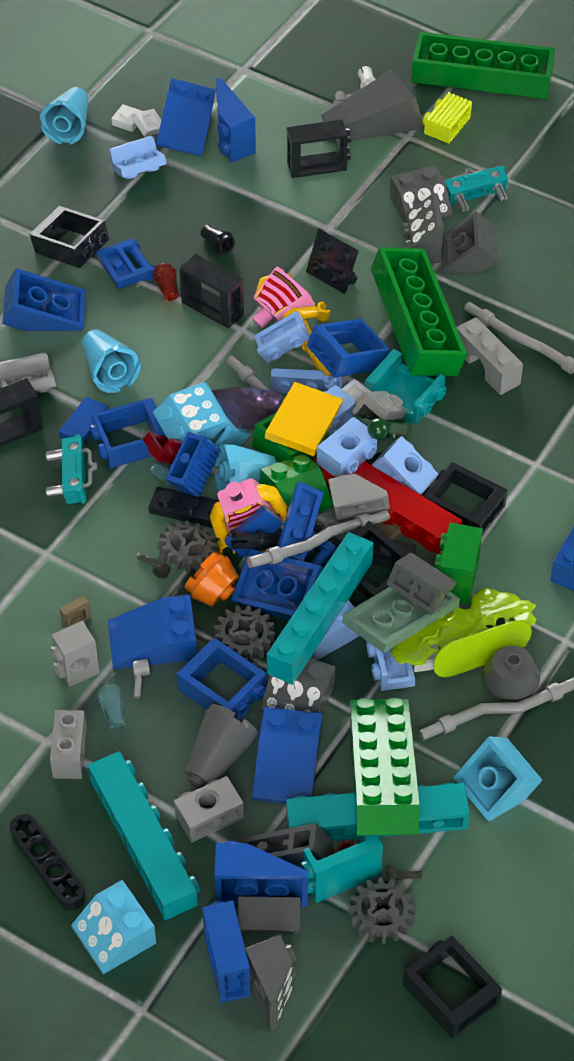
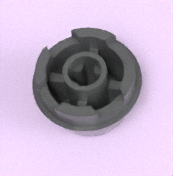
(511, 674)

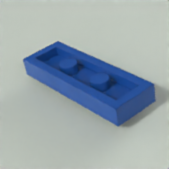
(300, 517)

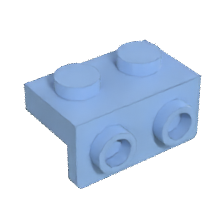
(136, 157)
(282, 337)
(389, 671)

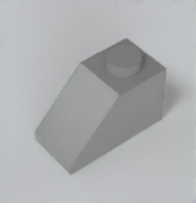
(356, 496)

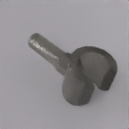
(160, 568)
(391, 872)

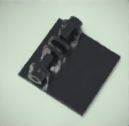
(332, 261)

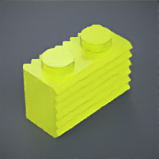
(447, 117)

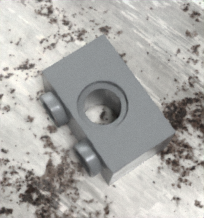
(74, 654)
(68, 744)
(200, 822)

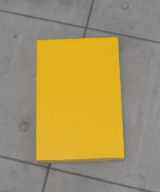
(304, 418)

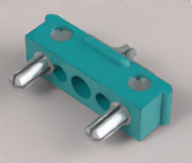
(476, 185)
(73, 470)

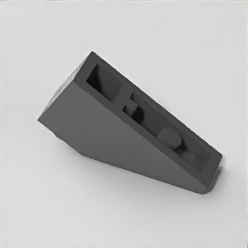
(291, 842)

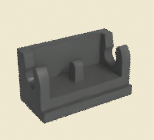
(420, 582)
(269, 914)

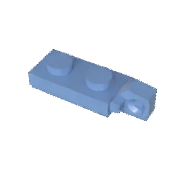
(284, 379)

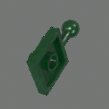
(380, 428)

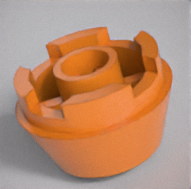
(213, 580)

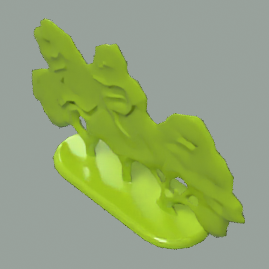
(458, 636)

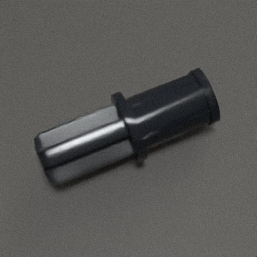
(256, 541)

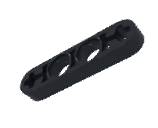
(50, 859)

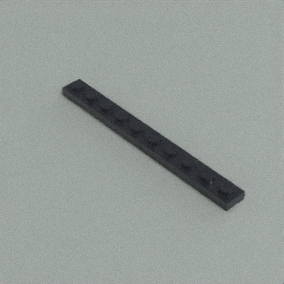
(198, 509)

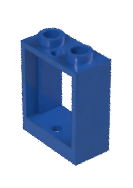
(326, 346)
(120, 418)
(192, 674)
(226, 951)

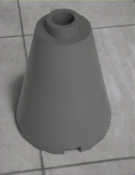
(218, 745)

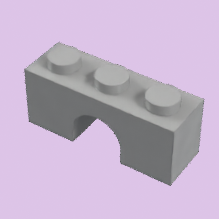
(501, 366)

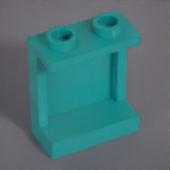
(416, 392)
(344, 868)

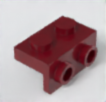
(162, 448)

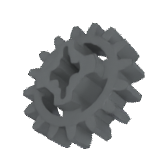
(186, 545)
(245, 632)
(382, 912)

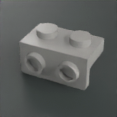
(33, 367)
(381, 403)

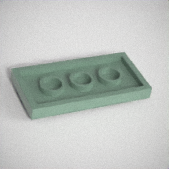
(393, 618)

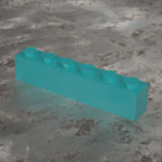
(319, 608)
(440, 810)
(143, 836)

